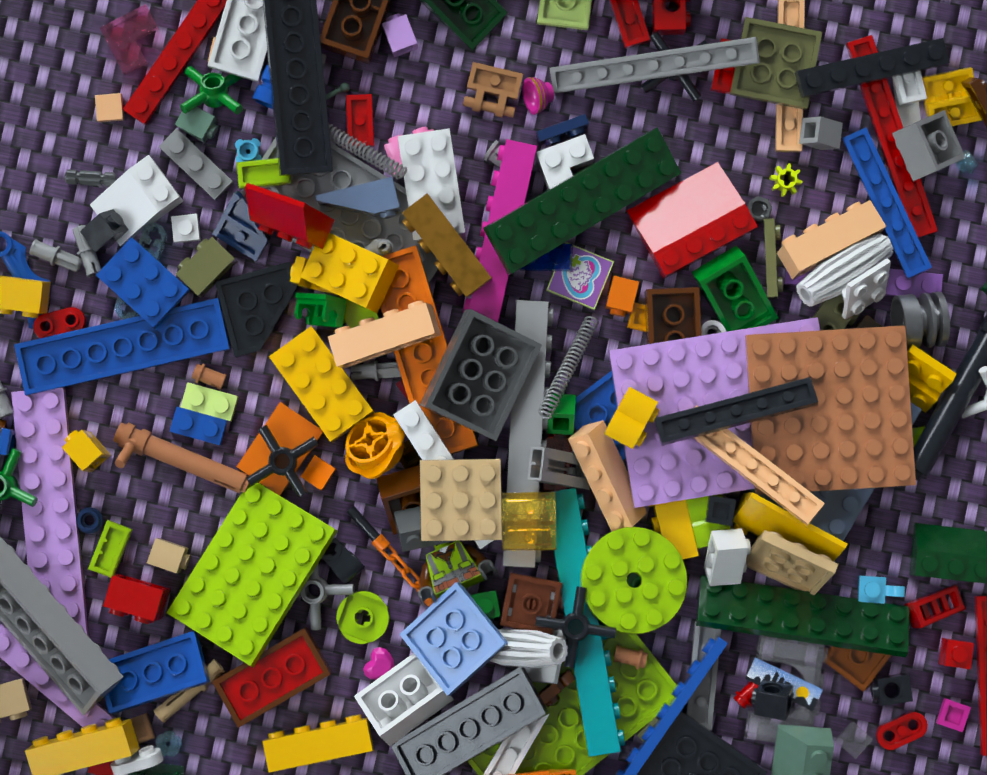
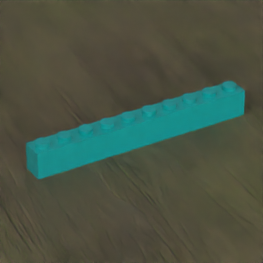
(591, 664)

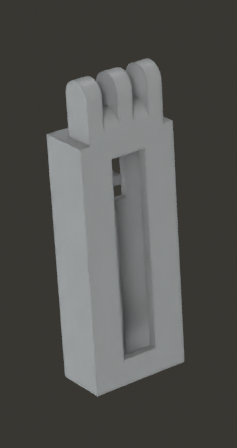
(548, 466)

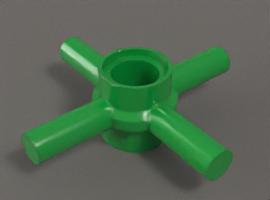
(212, 91)
(10, 482)

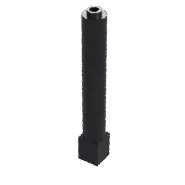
(951, 405)

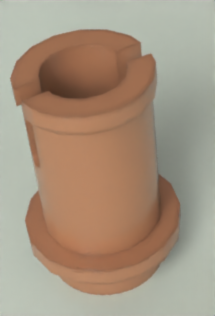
(208, 376)
(630, 657)

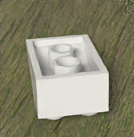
(139, 197)

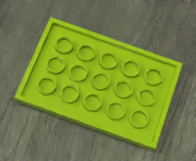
(252, 572)

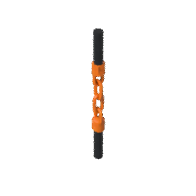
(381, 544)

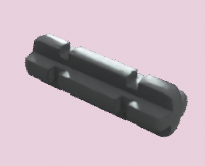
(90, 178)

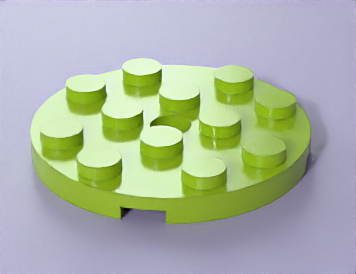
(649, 557)

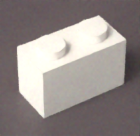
(726, 557)

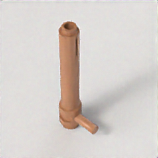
(143, 442)

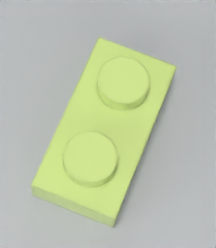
(209, 401)

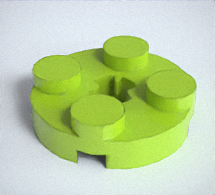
(356, 604)

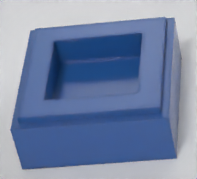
(7, 441)

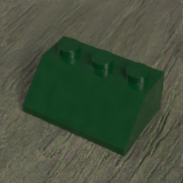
(949, 553)

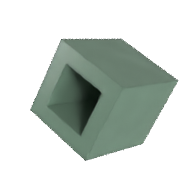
(198, 124)

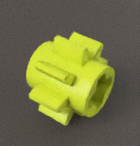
(792, 176)

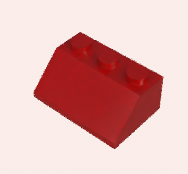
(287, 217)

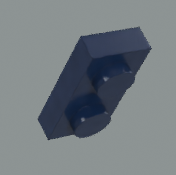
(572, 127)

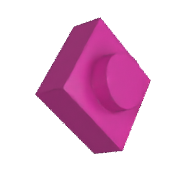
(953, 715)

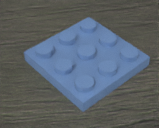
(453, 638)

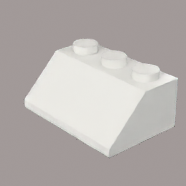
(402, 699)

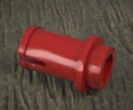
(743, 697)

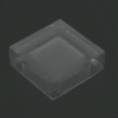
(853, 740)

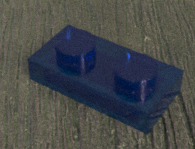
(555, 260)

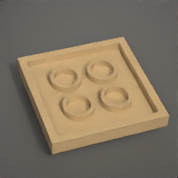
(461, 499)
(790, 563)

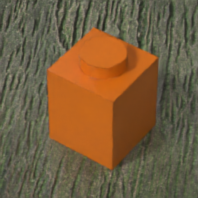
(621, 296)

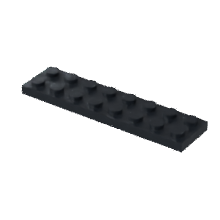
(297, 87)

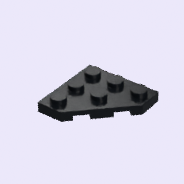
(254, 305)

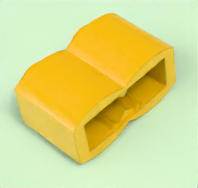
(631, 418)

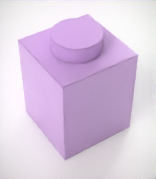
(399, 34)

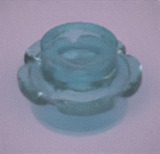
(967, 164)
(175, 743)

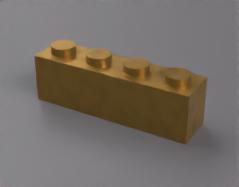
(446, 245)

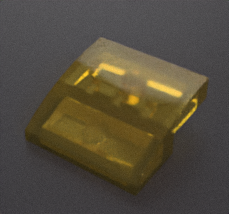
(528, 521)

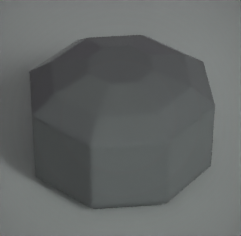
(760, 209)

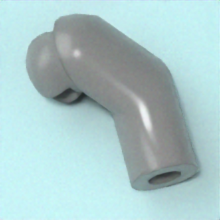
(380, 247)

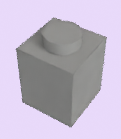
(820, 133)

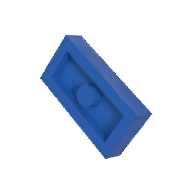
(198, 426)

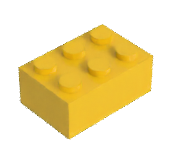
(350, 272)

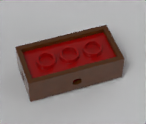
(274, 679)

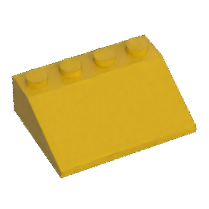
(759, 514)

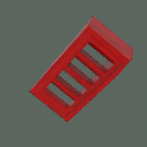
(919, 613)

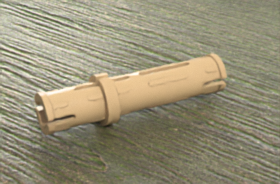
(180, 699)

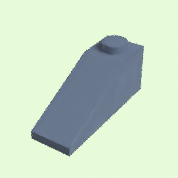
(370, 198)

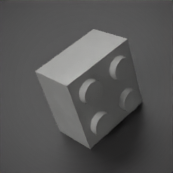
(928, 145)

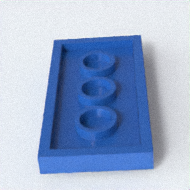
(158, 672)

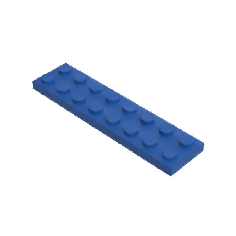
(121, 347)

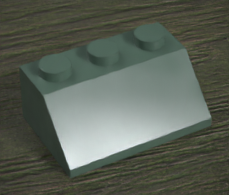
(802, 751)

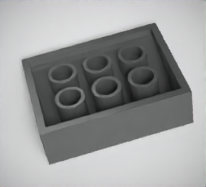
(480, 374)

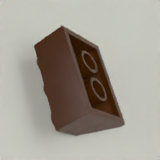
(399, 492)

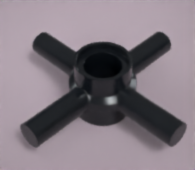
(683, 79)
(272, 467)
(562, 624)

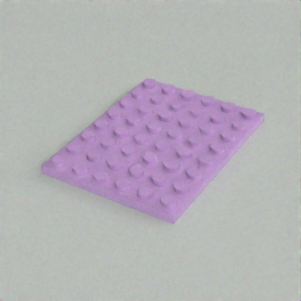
(679, 378)

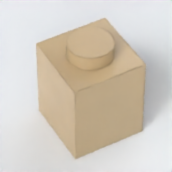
(168, 556)

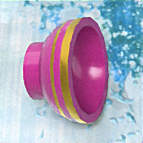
(537, 94)

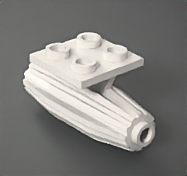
(855, 272)
(535, 651)

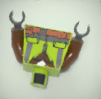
(449, 565)

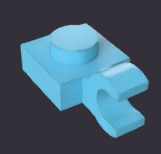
(874, 589)

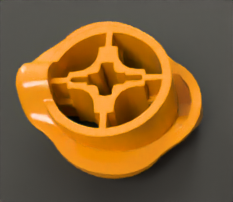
(370, 442)

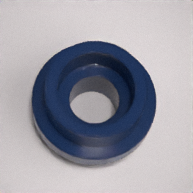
(81, 520)

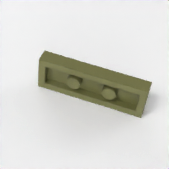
(772, 234)

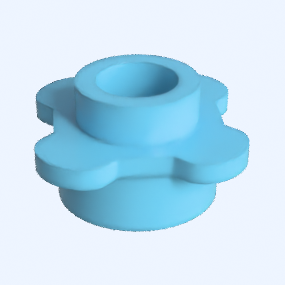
(252, 145)

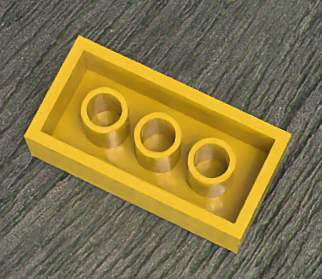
(320, 384)

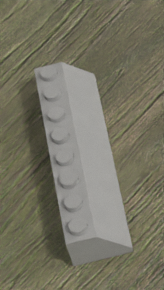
(52, 635)

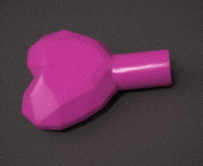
(380, 663)

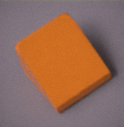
(318, 473)

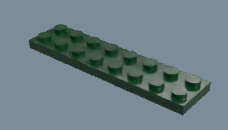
(582, 201)
(804, 617)

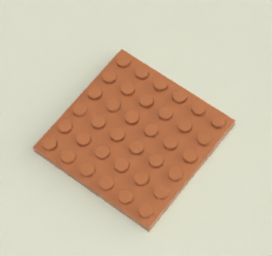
(863, 412)

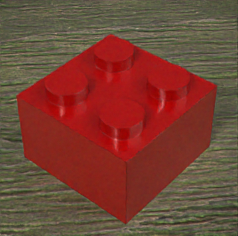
(137, 598)

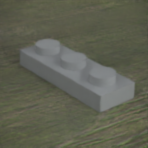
(196, 164)

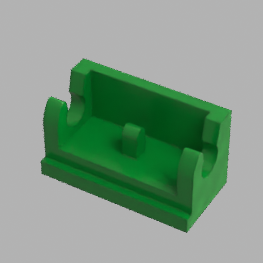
(321, 309)

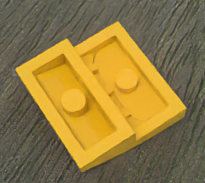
(947, 93)

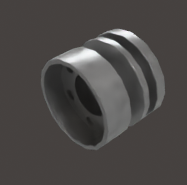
(924, 318)

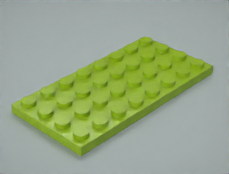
(562, 737)

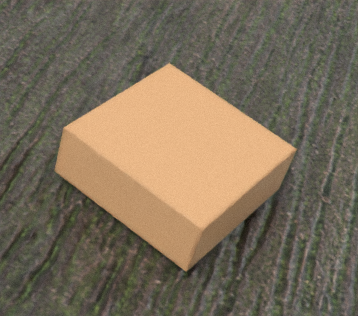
(109, 107)

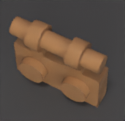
(494, 82)

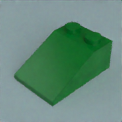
(734, 291)

